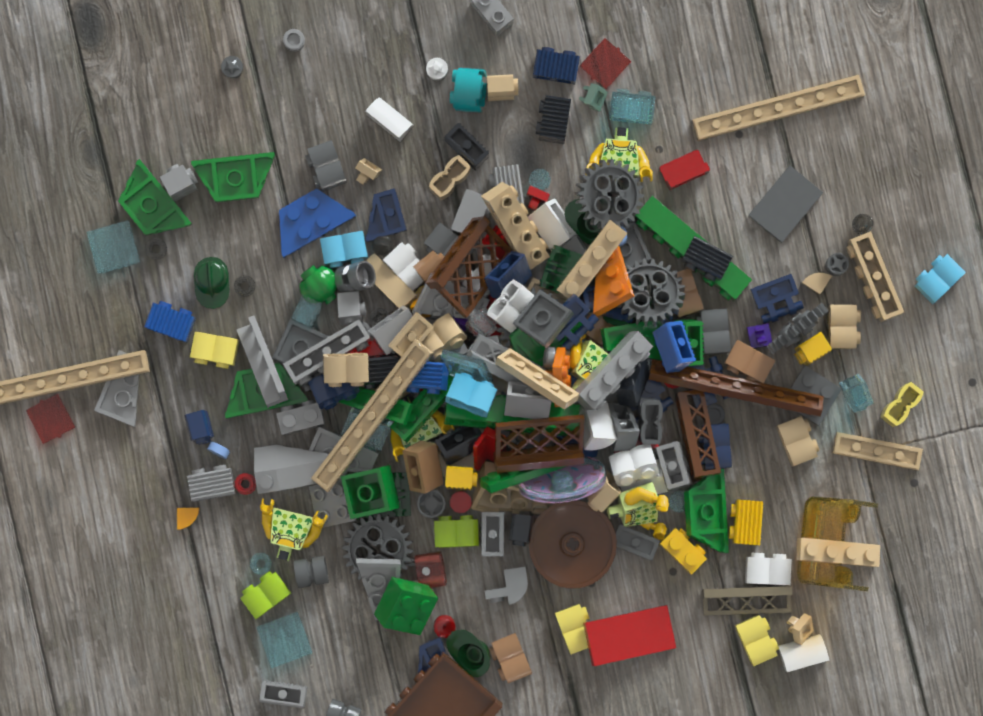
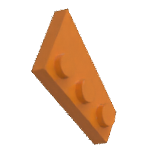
(612, 284)

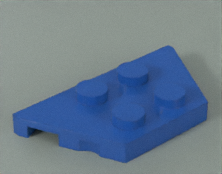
(309, 220)

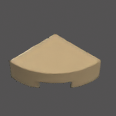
(817, 282)

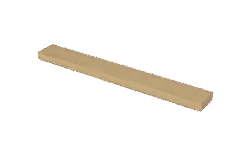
(778, 107)
(73, 377)
(372, 415)

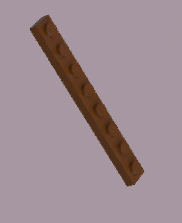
(739, 388)

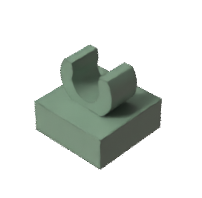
(595, 96)

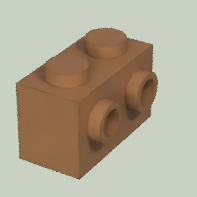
(423, 467)

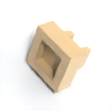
(367, 170)
(800, 628)

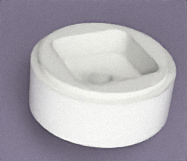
(436, 68)

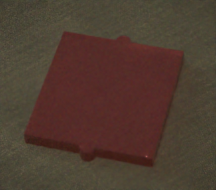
(605, 63)
(50, 418)

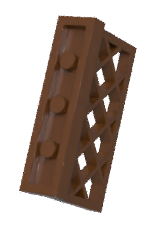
(454, 258)
(539, 456)

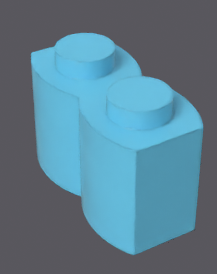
(344, 248)
(939, 278)
(471, 394)

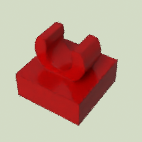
(537, 196)

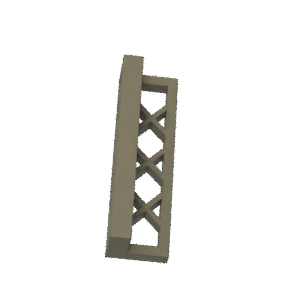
(747, 592)

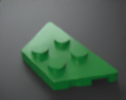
(234, 176)
(150, 203)
(530, 348)
(247, 396)
(707, 512)

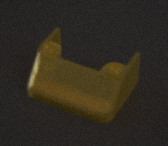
(827, 520)

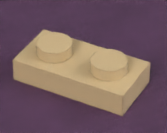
(414, 329)

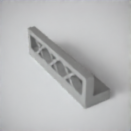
(262, 363)
(493, 368)

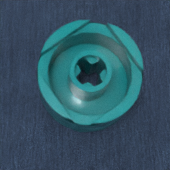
(469, 90)

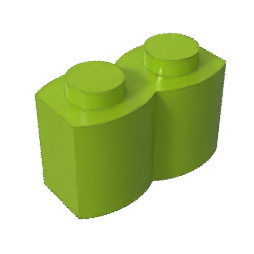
(456, 532)
(265, 595)

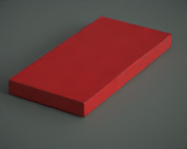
(629, 635)

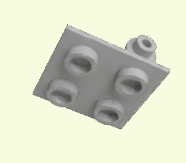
(330, 503)

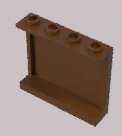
(445, 691)

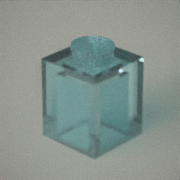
(307, 311)
(856, 393)

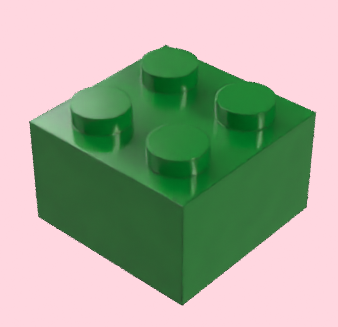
(370, 492)
(406, 606)

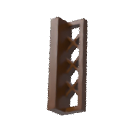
(689, 438)

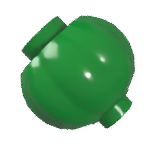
(318, 284)

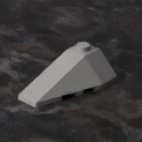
(285, 467)

